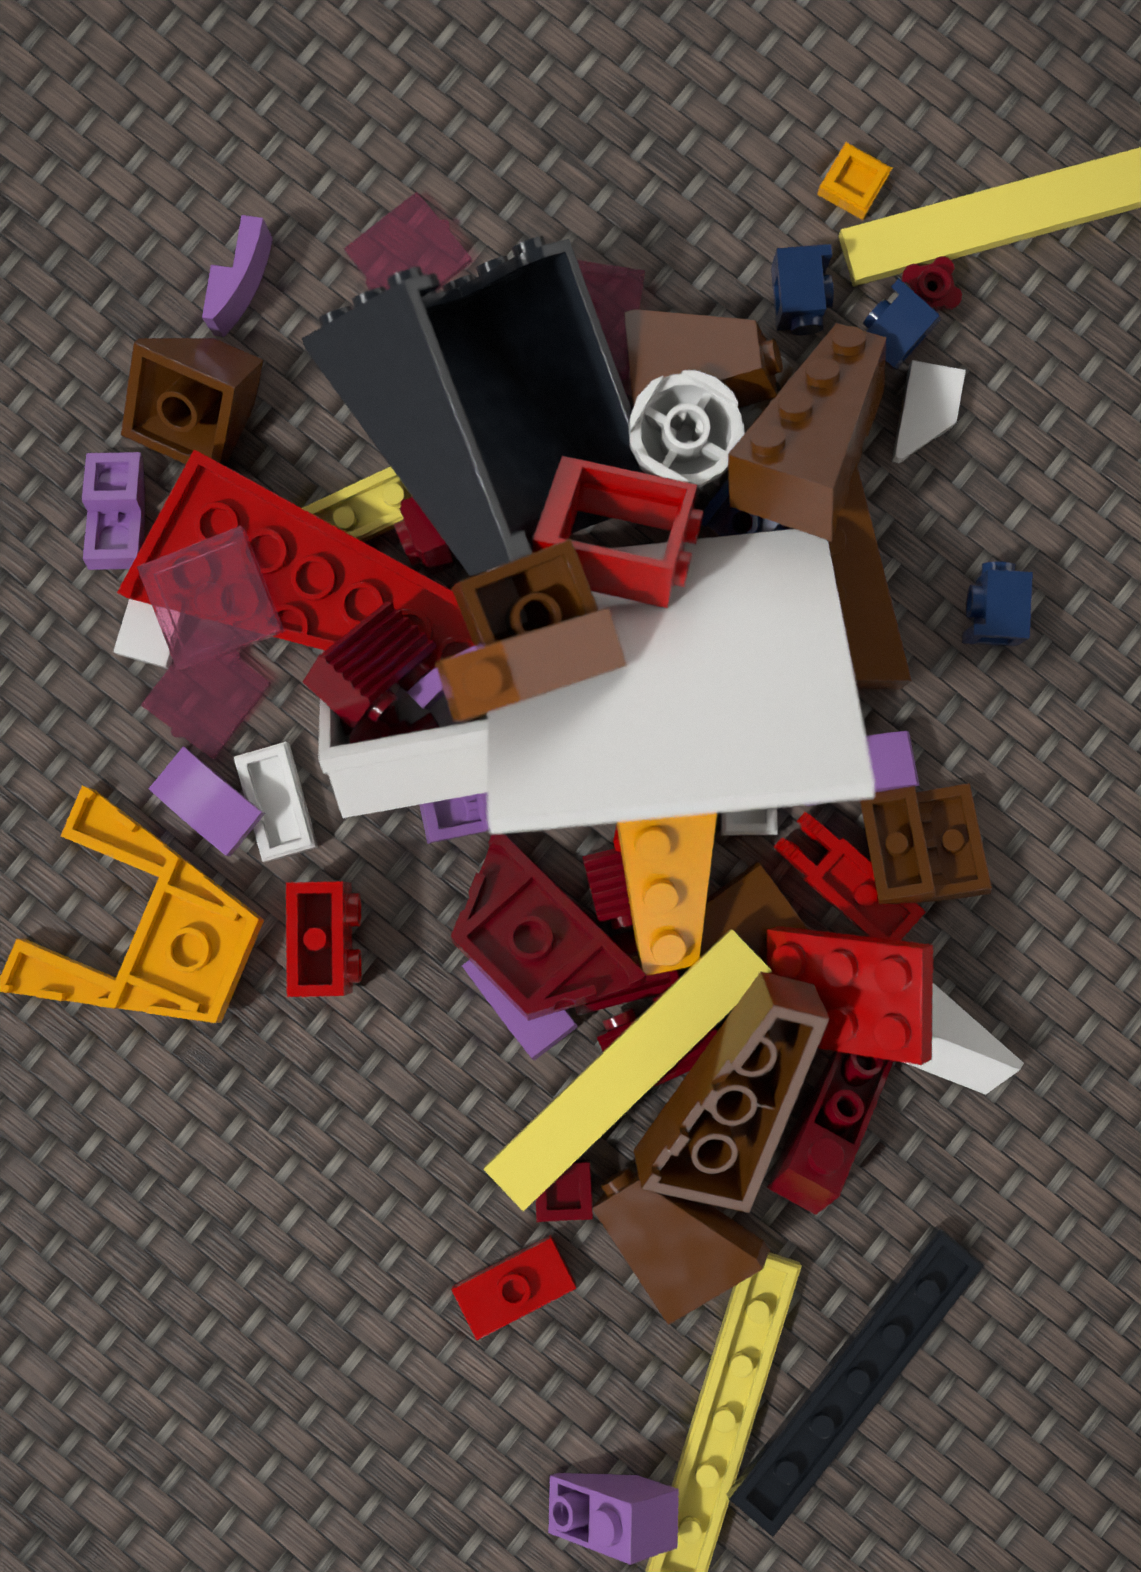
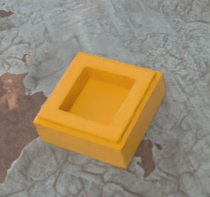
(854, 181)

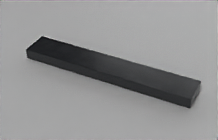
(854, 1381)

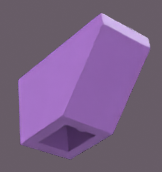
(614, 1514)

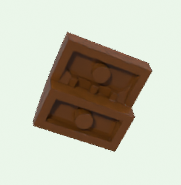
(925, 845)
(749, 908)

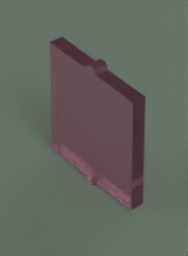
(407, 239)
(207, 700)

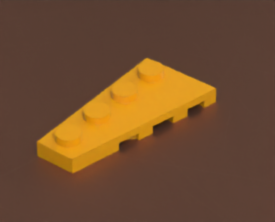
(667, 886)

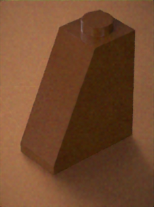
(714, 345)
(677, 1245)

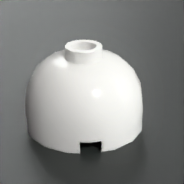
(685, 427)

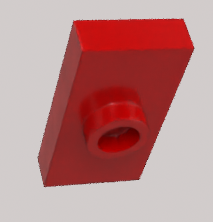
(513, 1287)

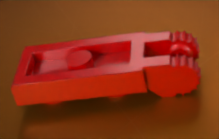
(849, 883)

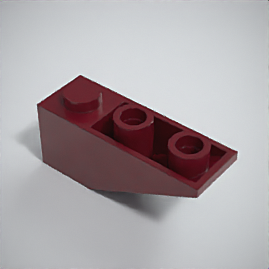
(829, 1131)

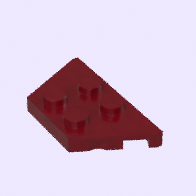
(536, 938)

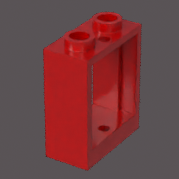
(629, 498)

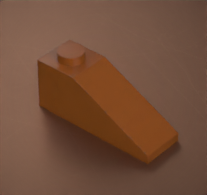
(530, 665)

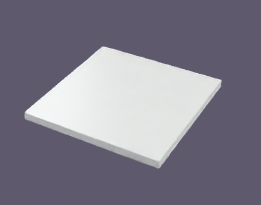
(722, 704)

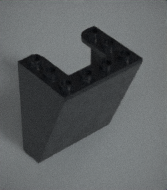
(481, 392)

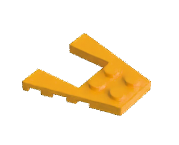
(184, 948)

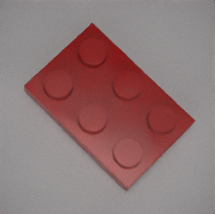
(870, 988)

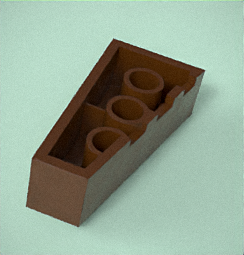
(811, 436)
(865, 598)
(735, 1099)

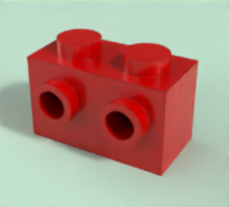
(320, 938)

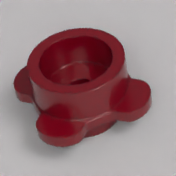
(940, 273)

